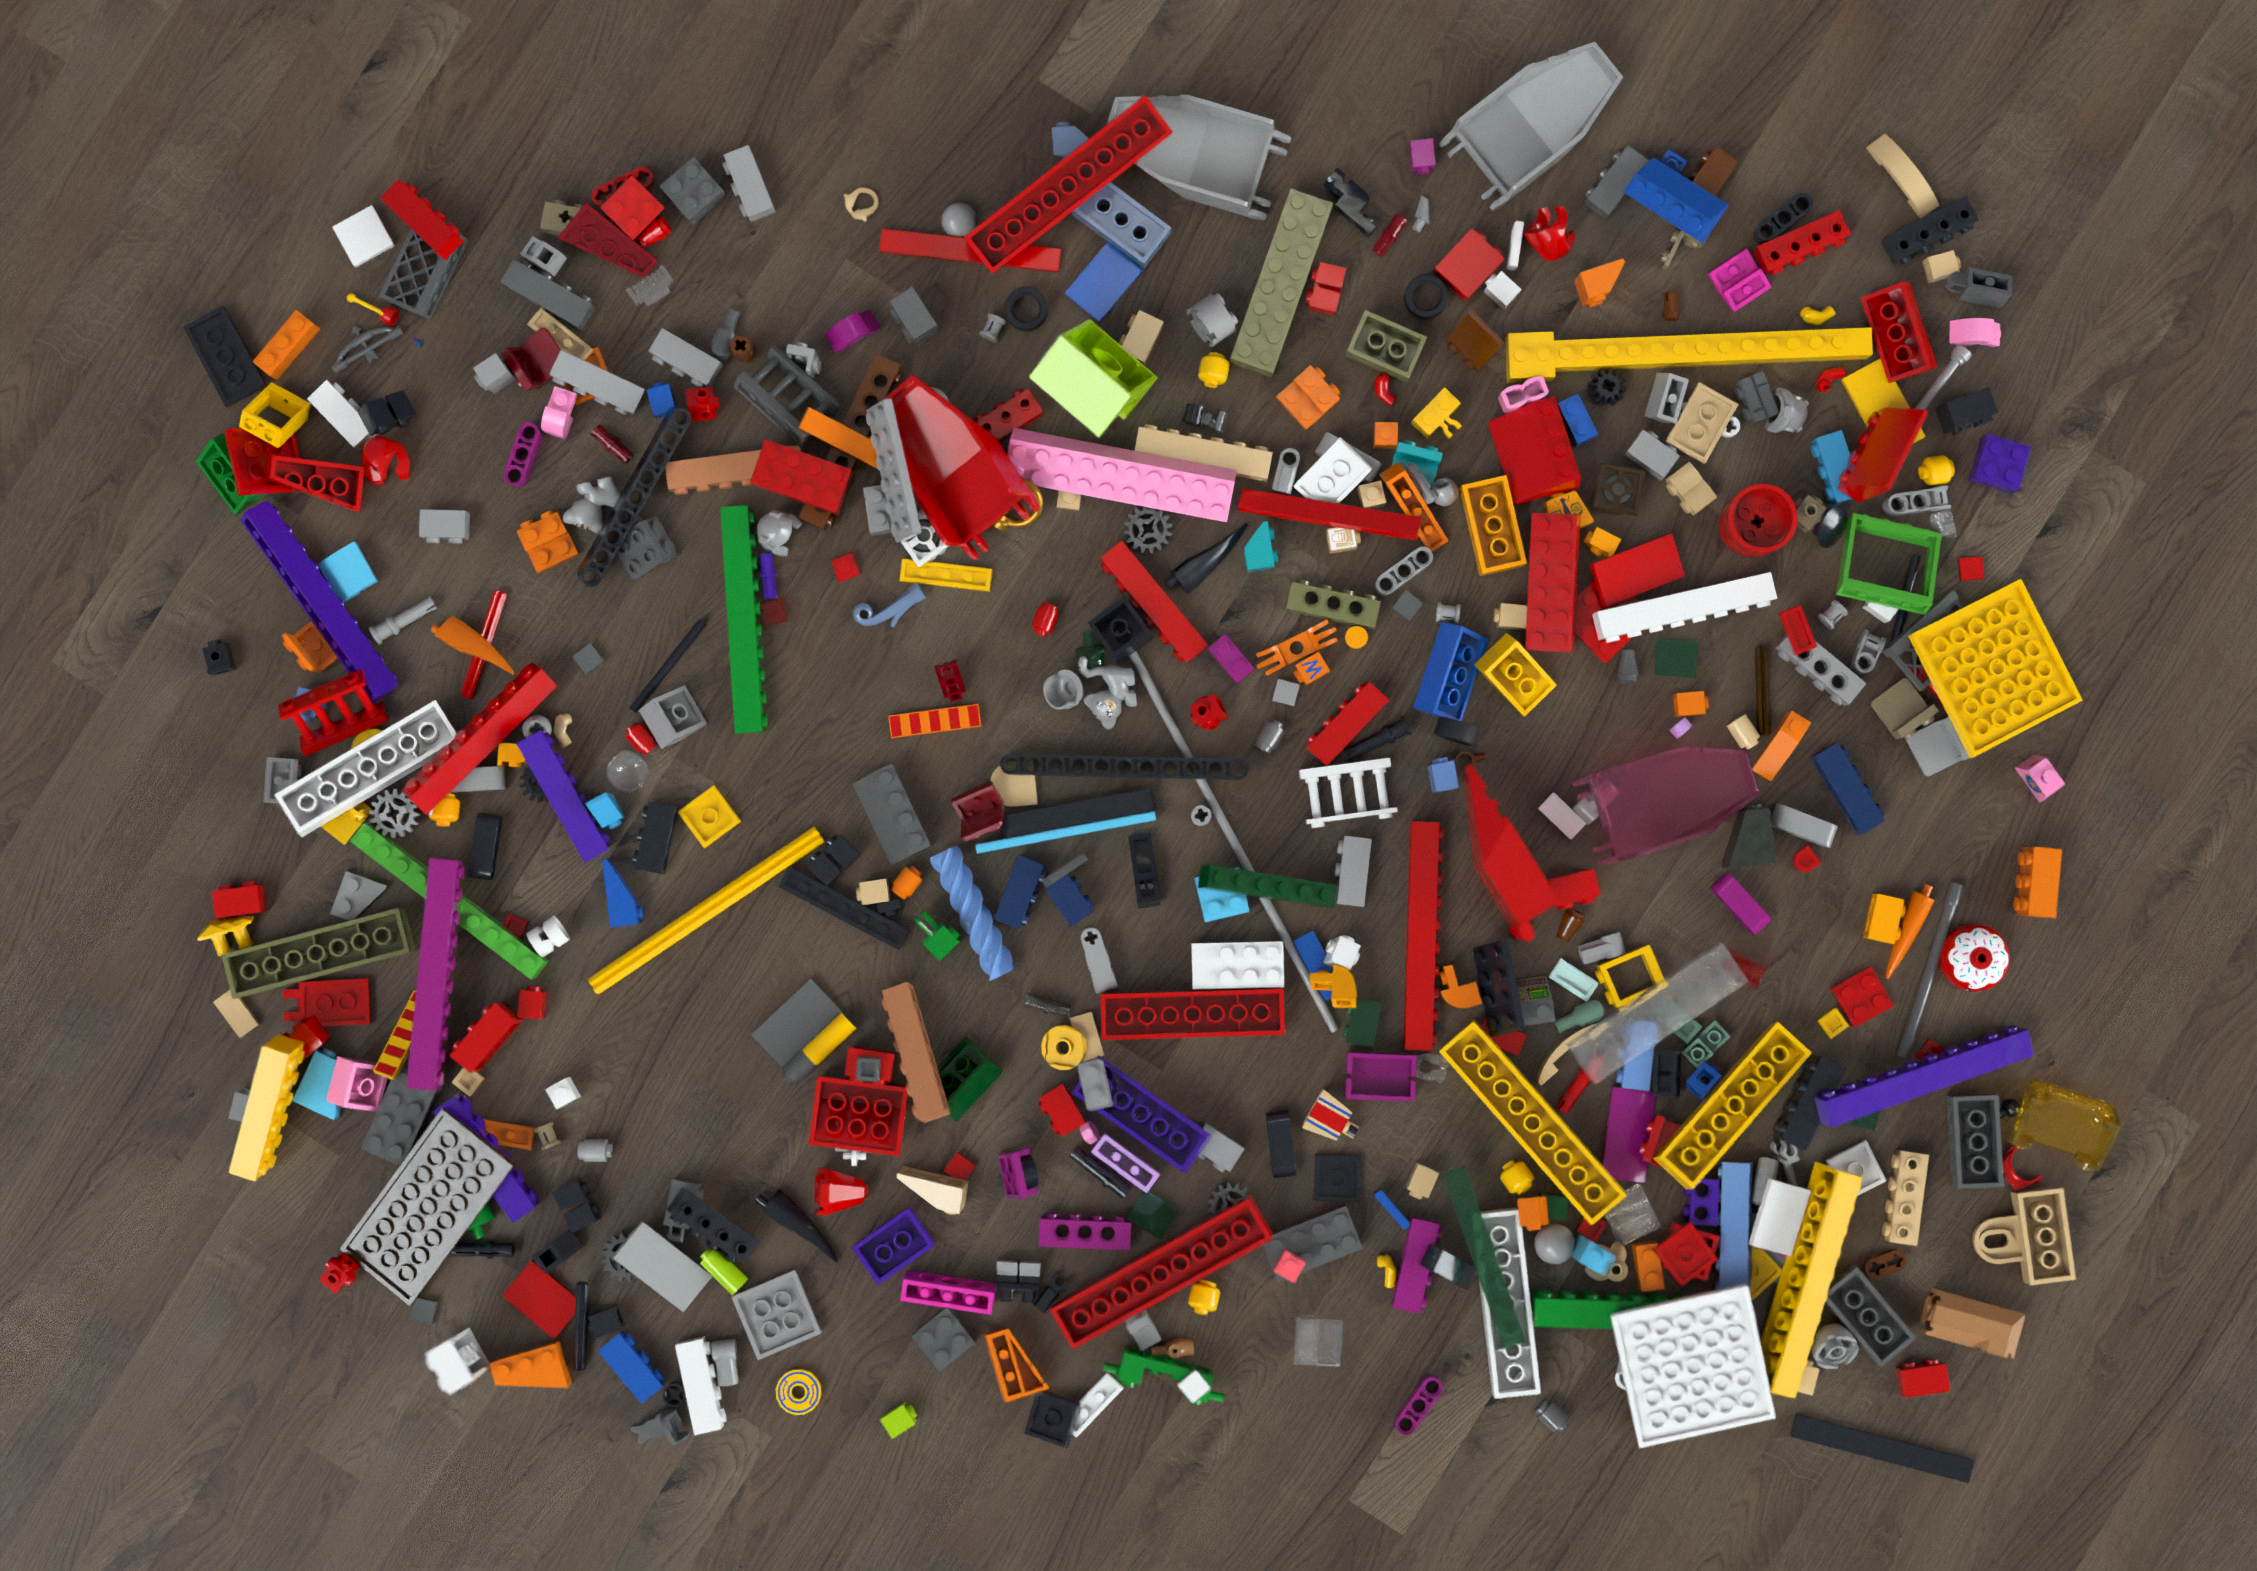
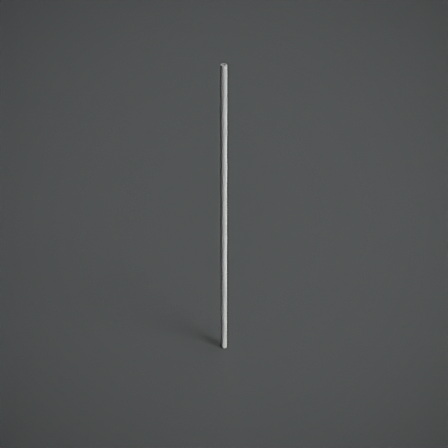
(1231, 837)

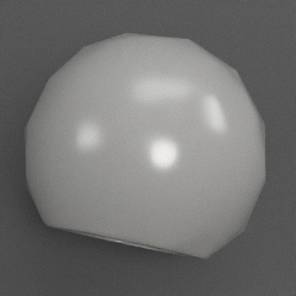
(1446, 491)
(534, 724)

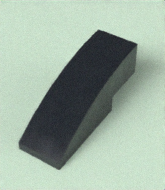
(1144, 870)

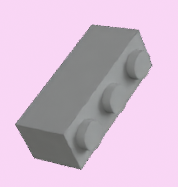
(748, 183)
(685, 359)
(1352, 870)

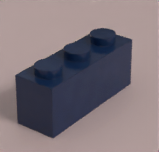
(1020, 892)

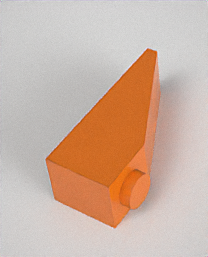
(1781, 745)

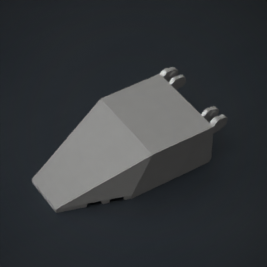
(1535, 118)
(1212, 152)

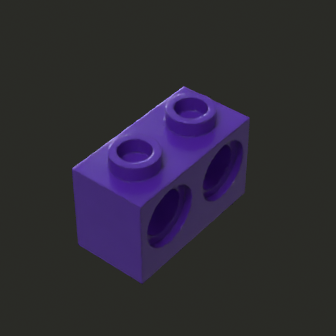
(1708, 1200)

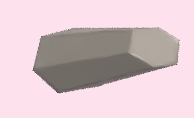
(1422, 214)

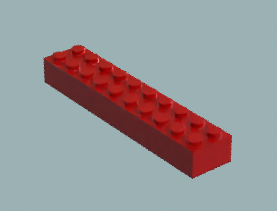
(1068, 183)
(1161, 1272)

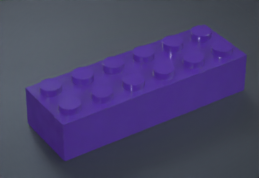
(1151, 1120)

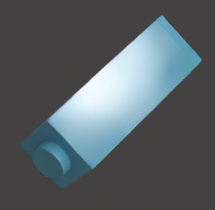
(316, 1083)
(1593, 1255)

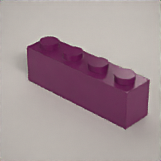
(1411, 1276)

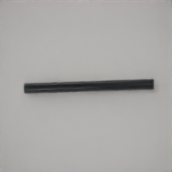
(667, 666)

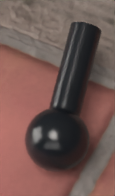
(2009, 1108)

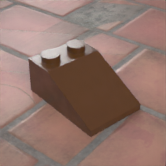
(1474, 342)

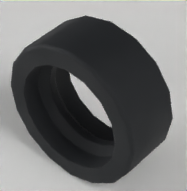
(1440, 287)
(1038, 296)
(1456, 731)

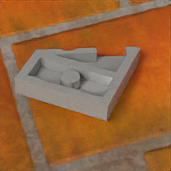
(356, 895)

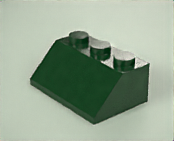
(966, 1076)

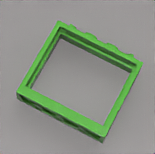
(1881, 594)

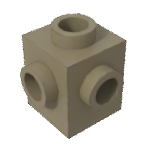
(1814, 506)

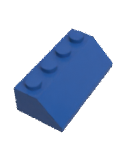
(1676, 199)
(1450, 672)

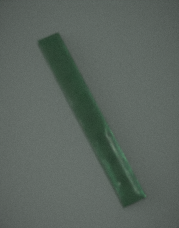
(1483, 1257)

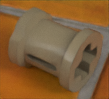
(547, 1136)

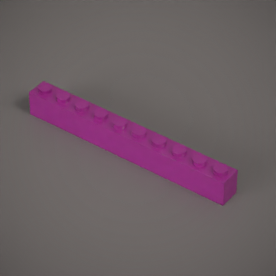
(434, 974)

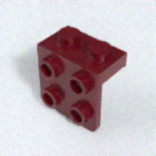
(533, 359)
(979, 811)

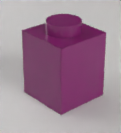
(1422, 156)

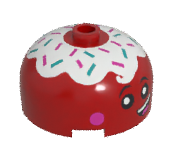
(1960, 957)

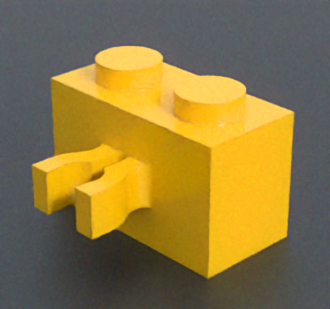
(1436, 413)

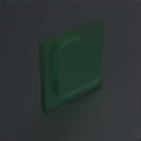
(1676, 658)
(1152, 1214)

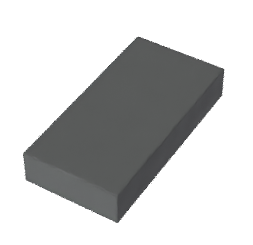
(1064, 870)

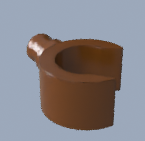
(1473, 757)

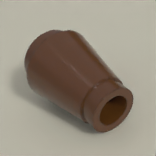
(1570, 924)

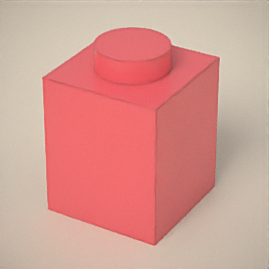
(1289, 1265)

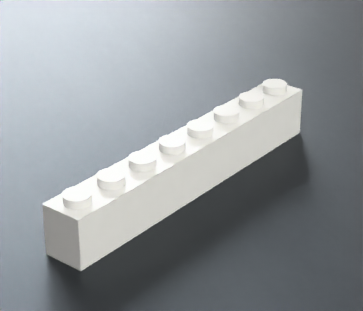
(1684, 606)

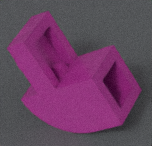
(851, 330)

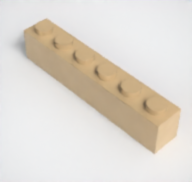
(1247, 461)

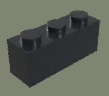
(655, 837)

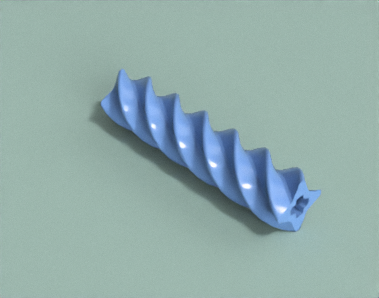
(974, 916)

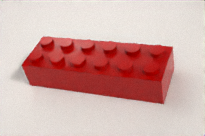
(1552, 582)

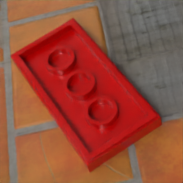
(1637, 570)

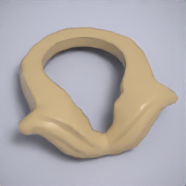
(860, 214)

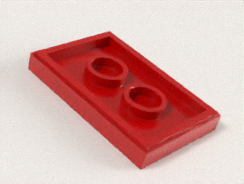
(542, 1299)

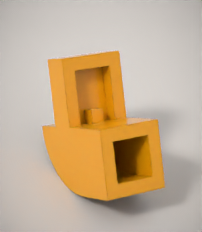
(1340, 982)

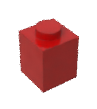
(532, 1003)

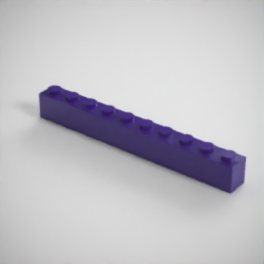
(318, 599)
(1923, 1076)

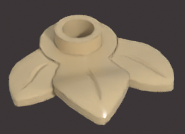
(1620, 1261)

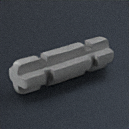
(1421, 483)

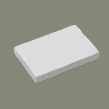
(1333, 474)
(1779, 1217)

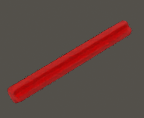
(487, 632)

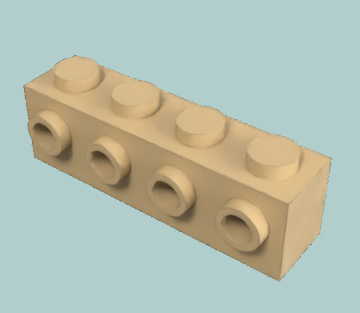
(1906, 1197)

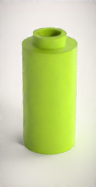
(723, 1270)

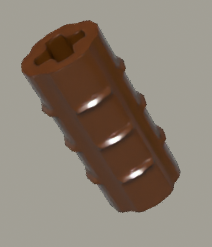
(744, 356)

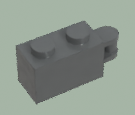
(1981, 287)
(676, 1185)

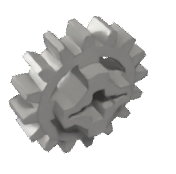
(398, 822)

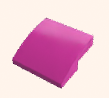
(1739, 280)

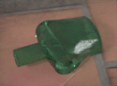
(1093, 652)

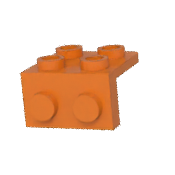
(310, 648)

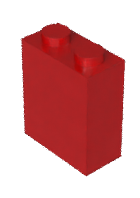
(1469, 264)

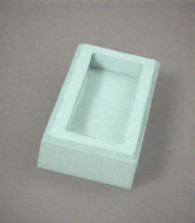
(1573, 979)

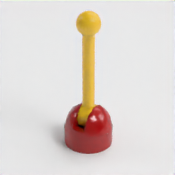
(387, 315)

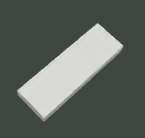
(1095, 1401)

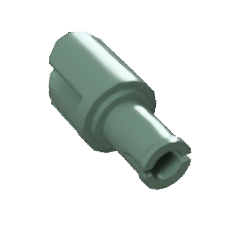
(1582, 1015)

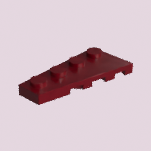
(602, 238)

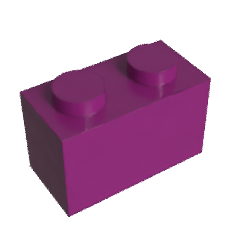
(1230, 659)

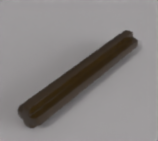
(1762, 690)

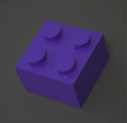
(1999, 463)

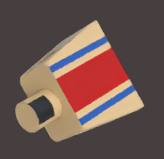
(1329, 1118)

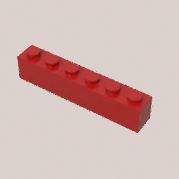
(1154, 603)

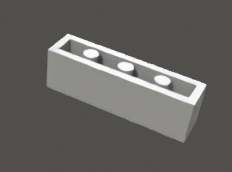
(596, 381)

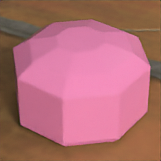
(1089, 1132)

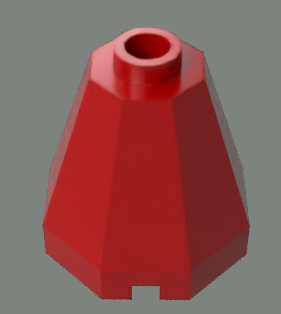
(837, 1191)

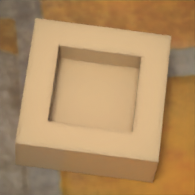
(468, 1082)

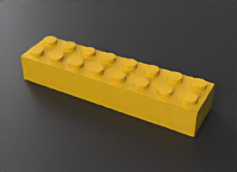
(1732, 1105)

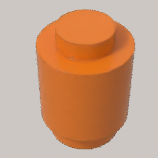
(907, 882)

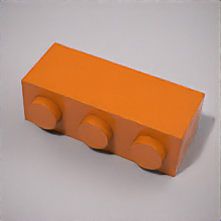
(286, 345)

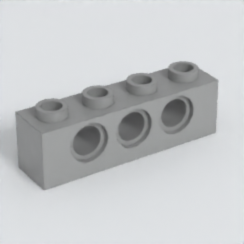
(1850, 682)

